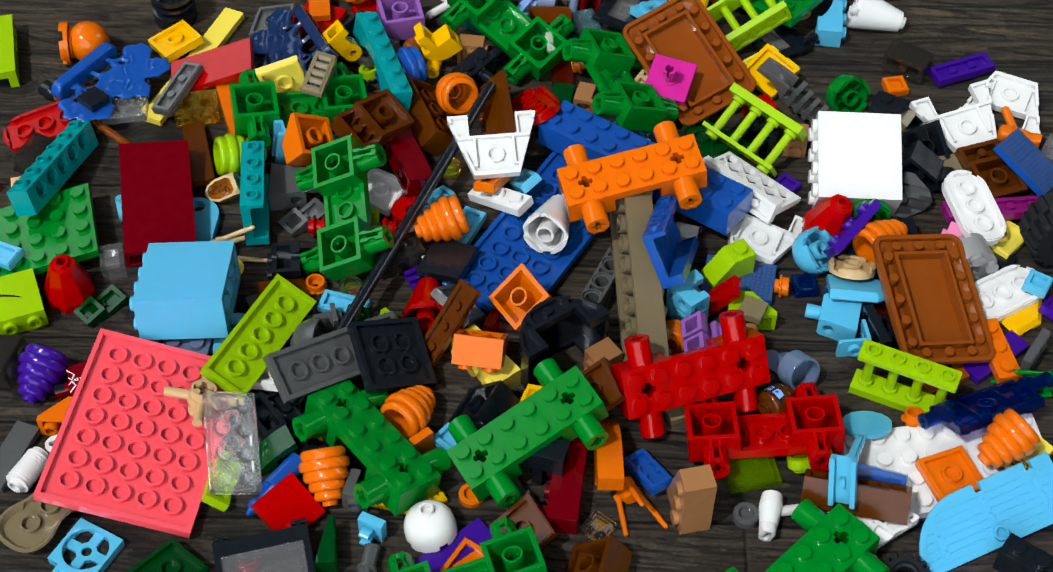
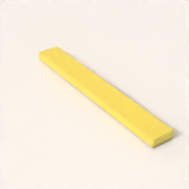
(215, 37)

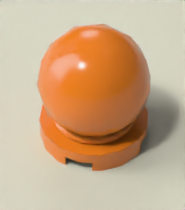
(80, 39)

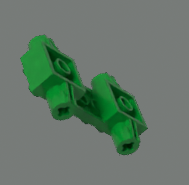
(530, 43)
(609, 65)
(257, 103)
(348, 240)
(561, 408)
(395, 469)
(831, 543)
(505, 552)

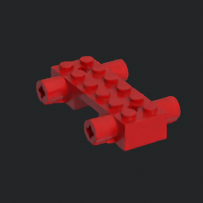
(726, 365)
(807, 427)

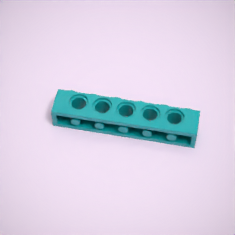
(52, 168)

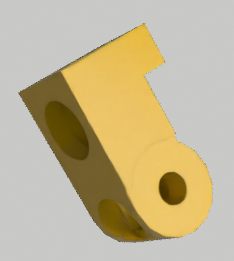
(346, 46)

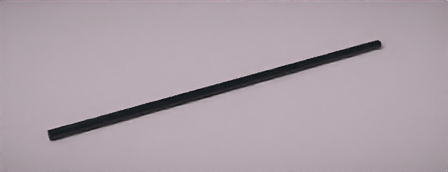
(407, 222)

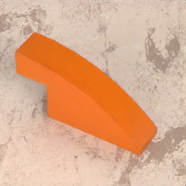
(609, 459)

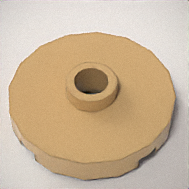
(851, 267)

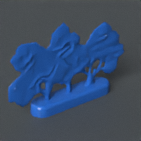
(121, 80)

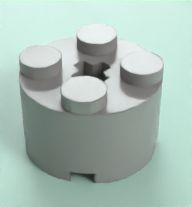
(979, 256)

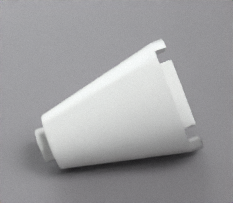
(875, 16)
(548, 226)

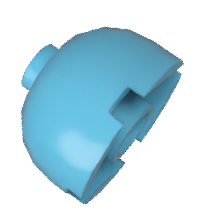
(809, 249)

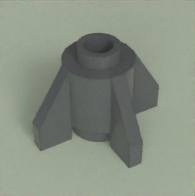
(915, 196)

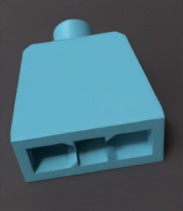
(835, 317)

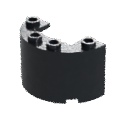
(556, 325)

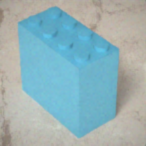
(186, 290)

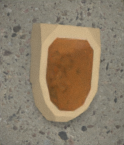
(224, 188)

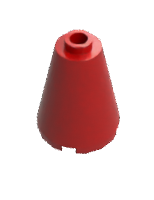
(423, 304)

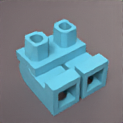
(687, 298)

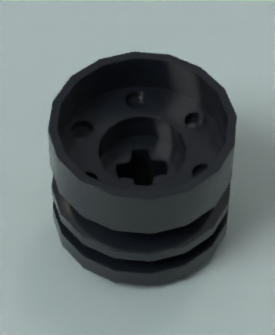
(172, 11)

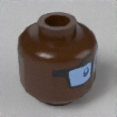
(773, 399)

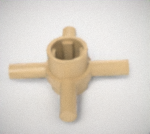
(193, 396)

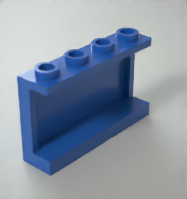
(667, 250)

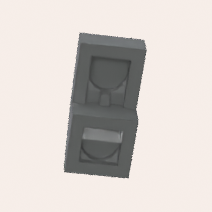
(297, 220)

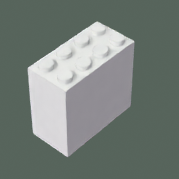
(856, 157)

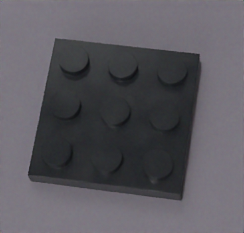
(391, 354)

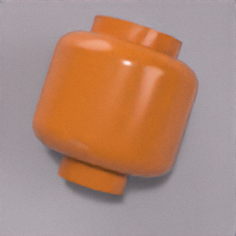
(675, 339)

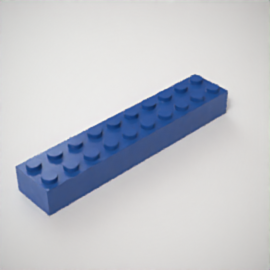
(722, 200)

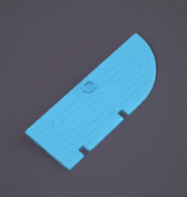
(976, 523)

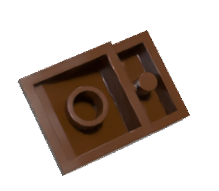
(373, 119)
(984, 162)

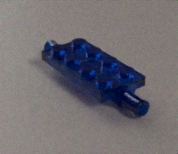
(979, 407)

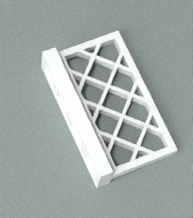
(762, 205)

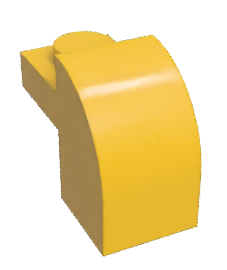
(439, 44)

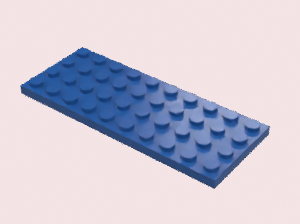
(504, 247)

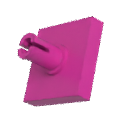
(671, 78)

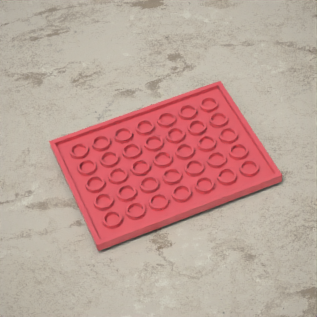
(127, 445)

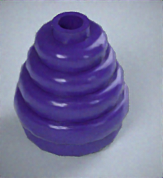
(39, 372)

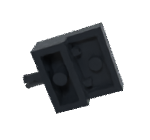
(273, 413)

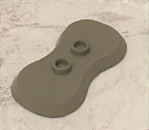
(30, 524)

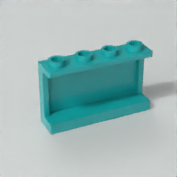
(254, 193)

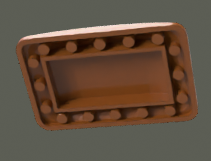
(690, 34)
(932, 298)

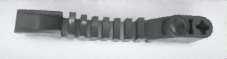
(784, 81)

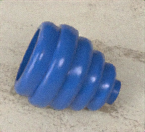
(411, 62)

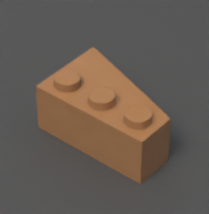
(692, 499)

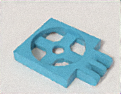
(69, 542)

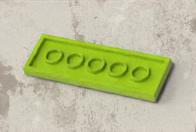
(261, 331)

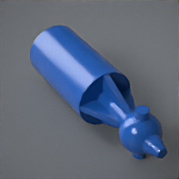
(289, 465)

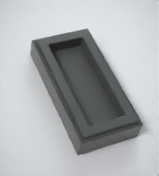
(1035, 350)

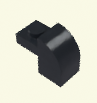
(549, 459)

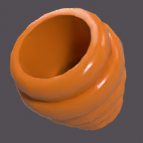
(456, 93)
(442, 221)
(864, 239)
(409, 409)
(1007, 440)
(325, 473)

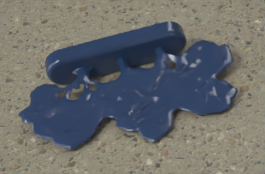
(279, 44)

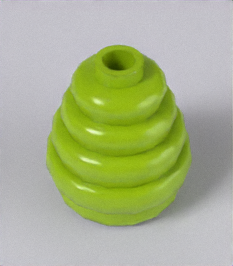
(228, 153)

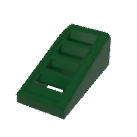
(327, 554)

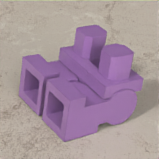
(697, 329)

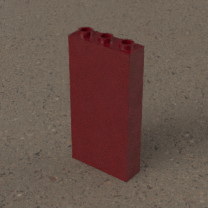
(155, 196)

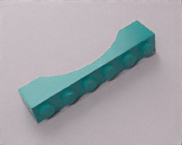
(372, 35)

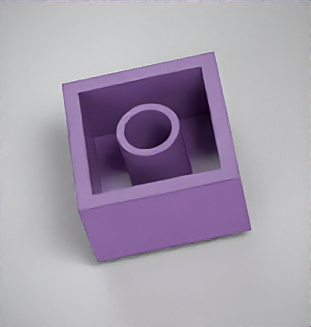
(400, 17)

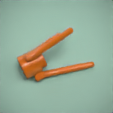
(629, 495)

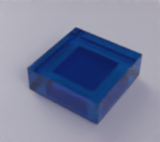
(804, 285)

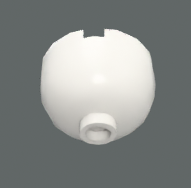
(429, 526)

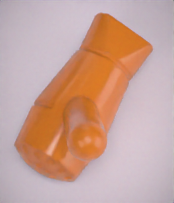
(1005, 130)

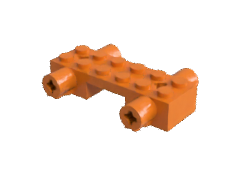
(594, 185)

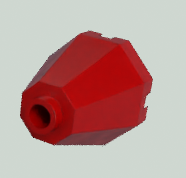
(829, 214)
(67, 284)

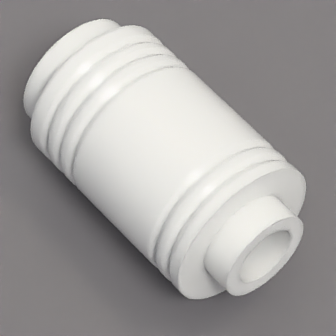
(27, 470)

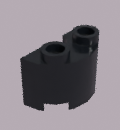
(753, 131)
(284, 260)

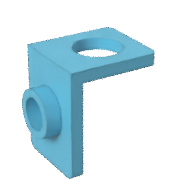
(852, 347)

